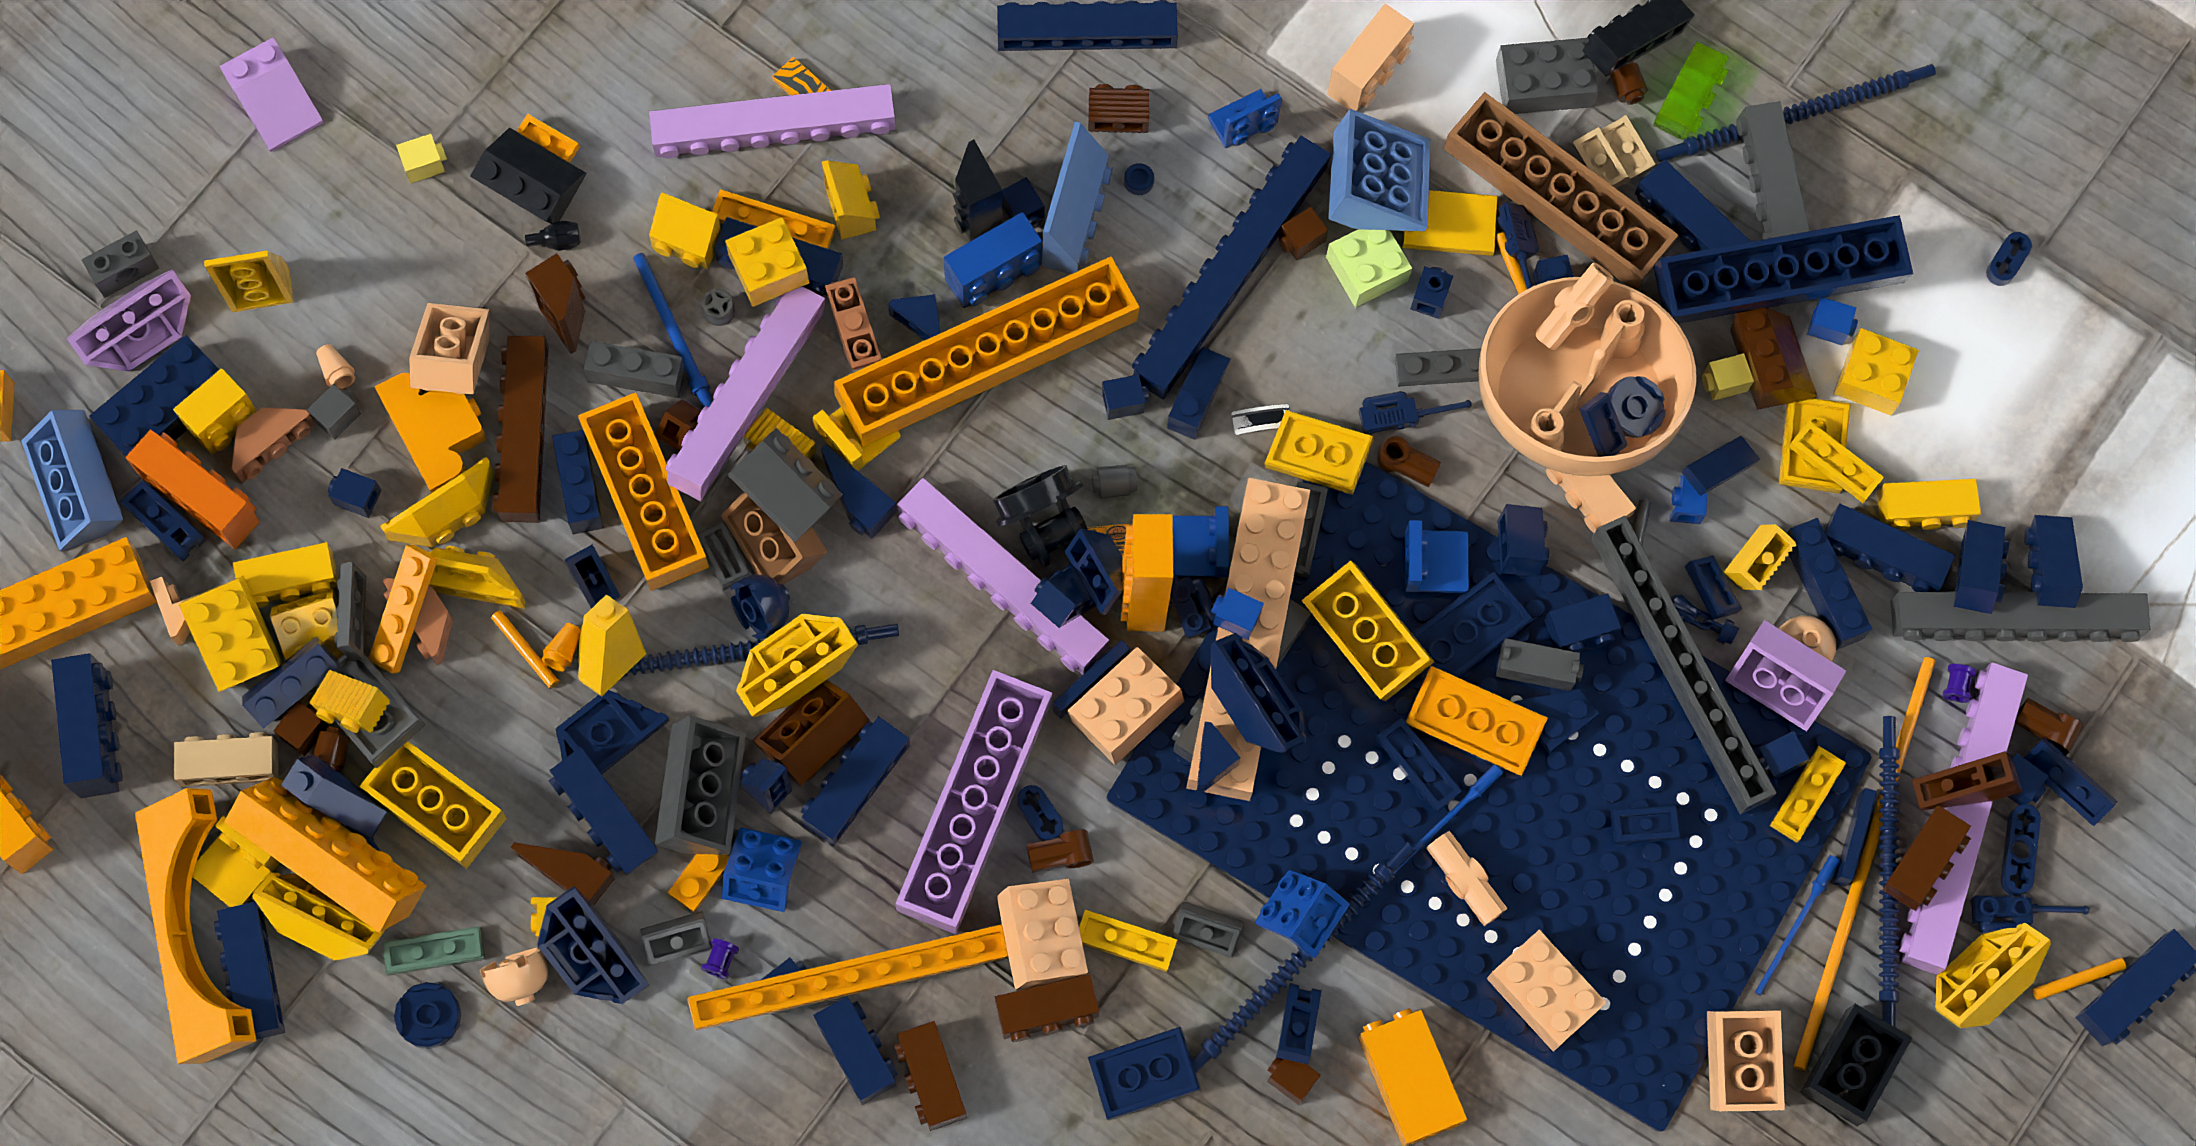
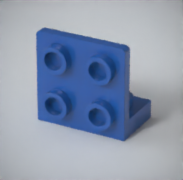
(1245, 118)
(1201, 544)
(1435, 560)
(760, 869)
(1303, 912)

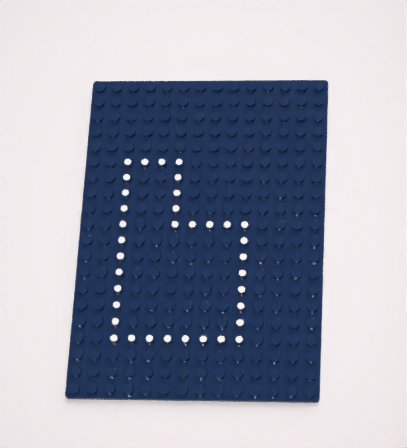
(1644, 922)

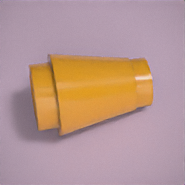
(562, 647)

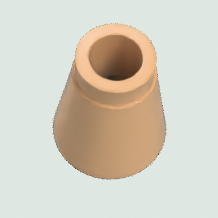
(335, 367)

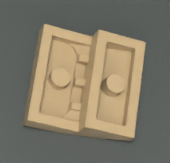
(1615, 152)

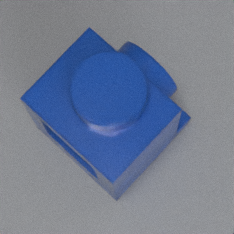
(1688, 504)

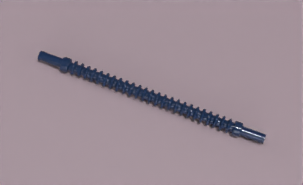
(1899, 80)
(740, 651)
(1889, 755)
(1212, 1047)

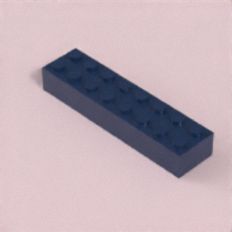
(1783, 270)

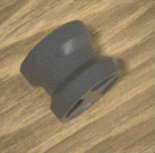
(716, 300)

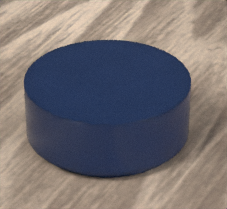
(1139, 179)

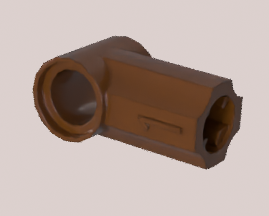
(1411, 461)
(2057, 728)
(1069, 850)

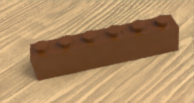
(522, 429)

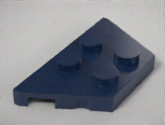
(608, 729)

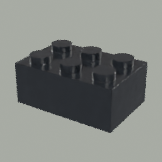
(1856, 1065)

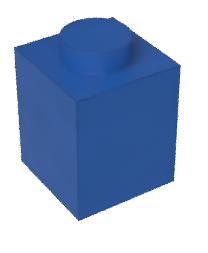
(1832, 321)
(1237, 613)

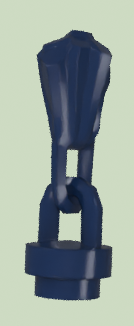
(1689, 613)

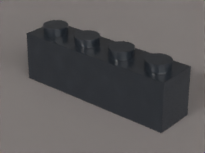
(1636, 33)

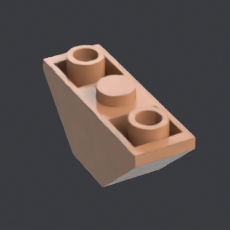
(852, 323)
(266, 438)
(431, 626)

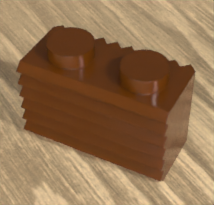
(1118, 109)

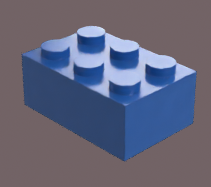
(993, 261)

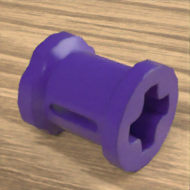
(1959, 683)
(720, 958)

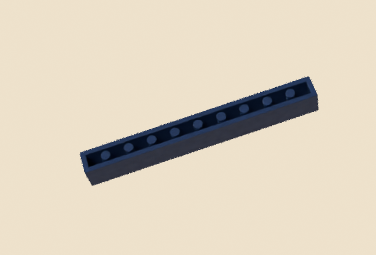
(1231, 266)

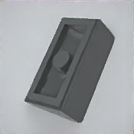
(1207, 929)
(676, 938)

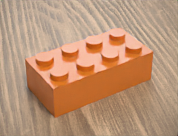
(193, 488)

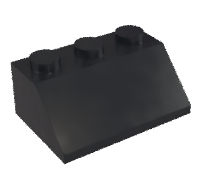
(529, 175)
(976, 195)

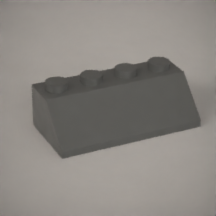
(700, 787)

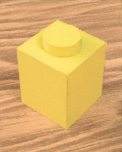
(422, 158)
(1727, 377)

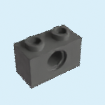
(120, 264)

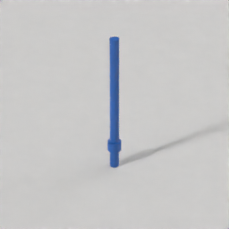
(697, 383)

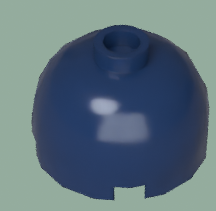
(761, 604)

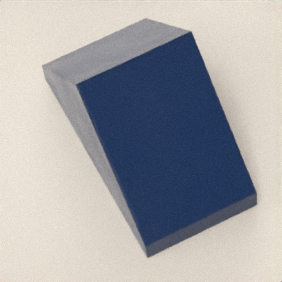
(917, 314)
(591, 576)
(1216, 758)

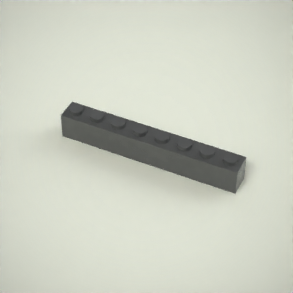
(2018, 615)

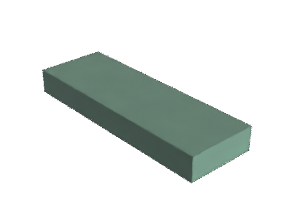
(433, 950)

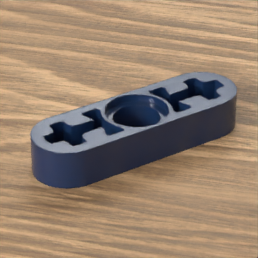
(2015, 826)

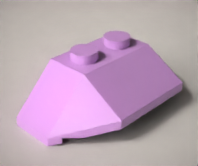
(134, 325)

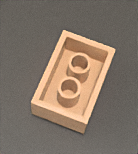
(1371, 59)
(449, 348)
(1126, 705)
(1041, 933)
(1546, 990)
(1745, 1060)

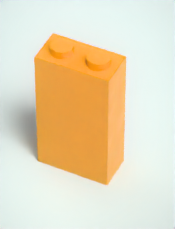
(1411, 1077)

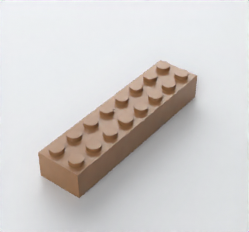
(1560, 191)

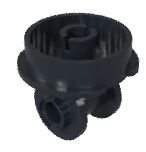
(1034, 495)

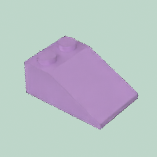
(271, 94)

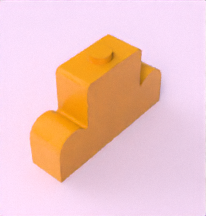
(433, 427)

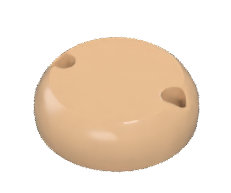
(1538, 390)

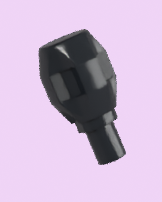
(556, 236)

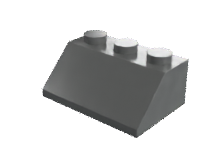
(785, 484)

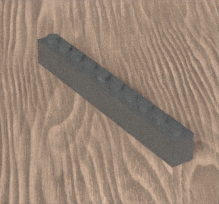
(1683, 665)

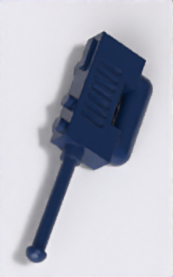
(1519, 235)
(1398, 417)
(1191, 620)
(2016, 908)

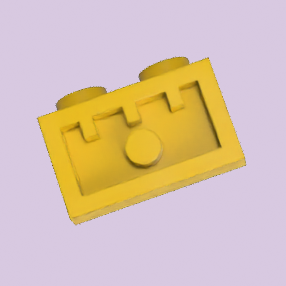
(843, 441)
(303, 620)
(233, 866)

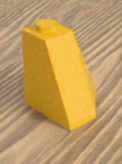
(607, 645)

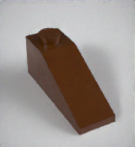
(1968, 783)
(568, 869)

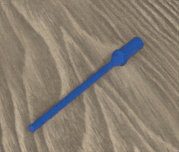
(1475, 791)
(1819, 886)

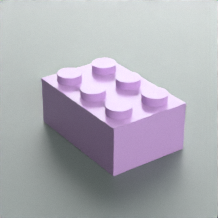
(1785, 675)

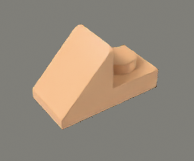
(168, 601)

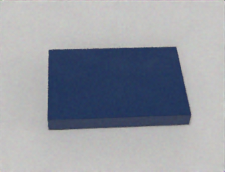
(1144, 1073)

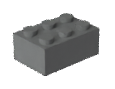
(1546, 76)

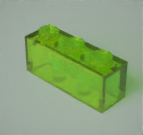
(1692, 92)

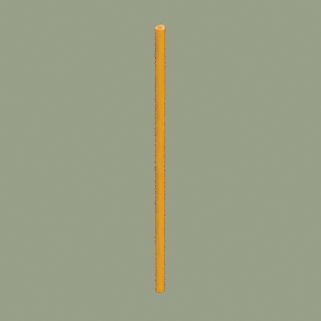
(1860, 877)

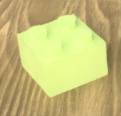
(1368, 264)

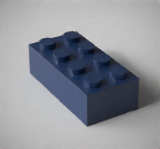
(152, 395)
(86, 726)

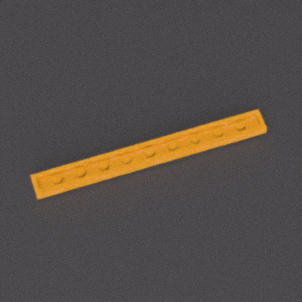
(847, 977)

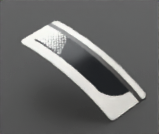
(1258, 418)

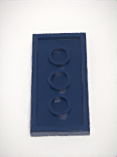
(1472, 627)

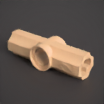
(1574, 306)
(1466, 878)

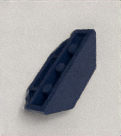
(1255, 695)
(587, 950)

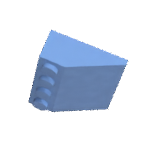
(1378, 175)
(1075, 203)

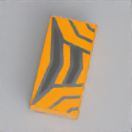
(797, 79)

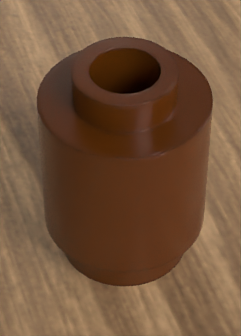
(1629, 84)
(332, 747)

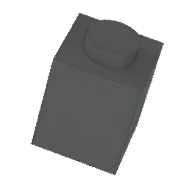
(334, 410)

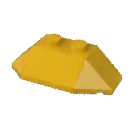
(444, 510)
(474, 577)
(794, 662)
(313, 918)
(1990, 975)

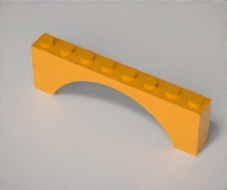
(200, 1015)

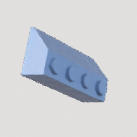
(71, 478)

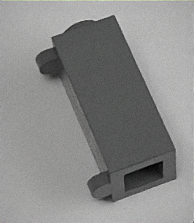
(1539, 665)

